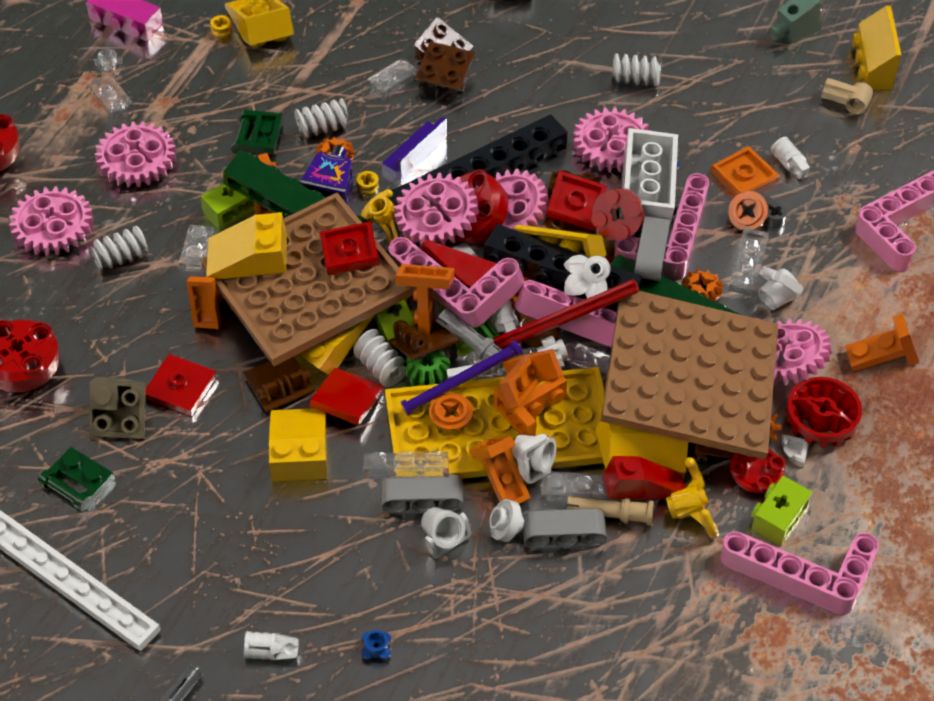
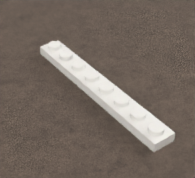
(76, 584)

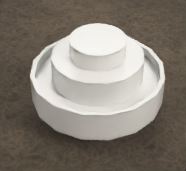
(506, 520)

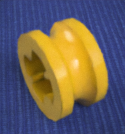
(221, 26)
(364, 177)

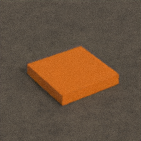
(744, 172)

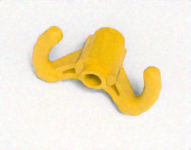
(382, 212)
(692, 501)

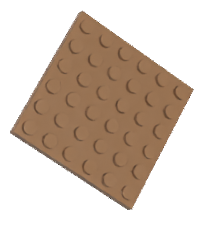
(305, 304)
(691, 374)

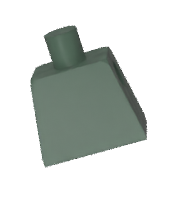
(797, 20)

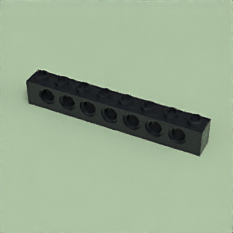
(512, 152)

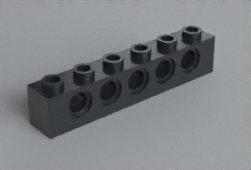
(544, 260)

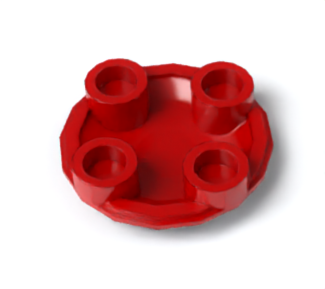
(756, 473)

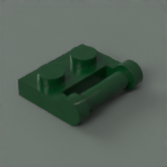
(264, 135)
(81, 472)

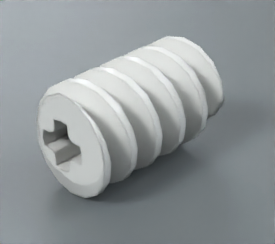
(636, 69)
(322, 117)
(118, 248)
(380, 358)

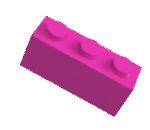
(129, 16)

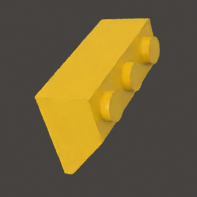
(877, 50)
(582, 243)
(624, 441)

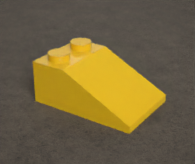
(260, 20)
(249, 248)
(333, 350)
(297, 445)

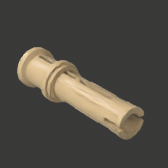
(625, 510)

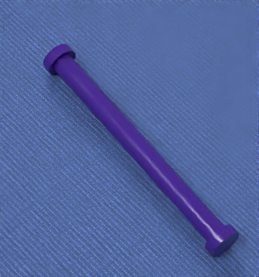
(462, 377)

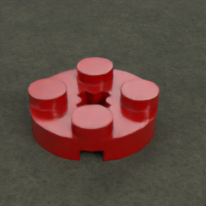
(632, 210)

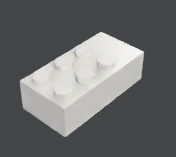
(651, 171)

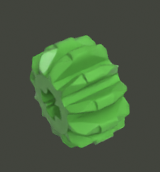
(428, 370)

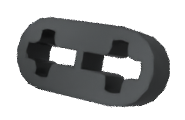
(776, 212)

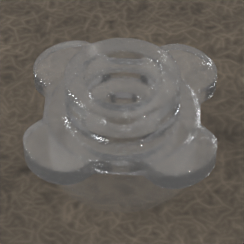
(108, 60)

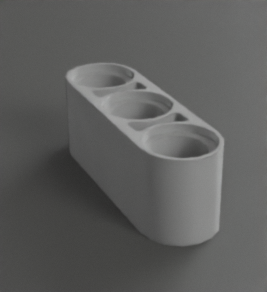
(652, 248)
(421, 494)
(564, 528)

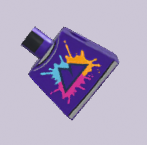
(330, 174)

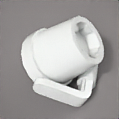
(779, 288)
(535, 453)
(445, 530)

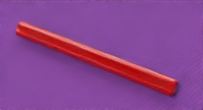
(568, 314)

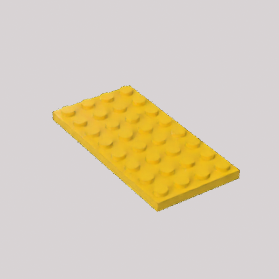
(568, 422)

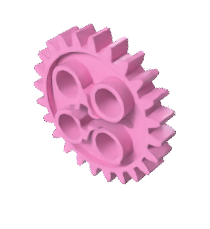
(604, 137)
(135, 154)
(445, 195)
(525, 197)
(51, 221)
(800, 351)

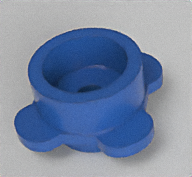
(376, 637)

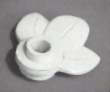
(583, 279)

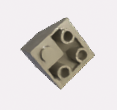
(117, 408)

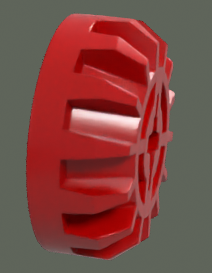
(827, 407)

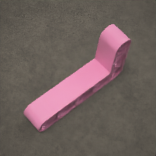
(879, 221)
(683, 234)
(460, 298)
(541, 300)
(803, 571)

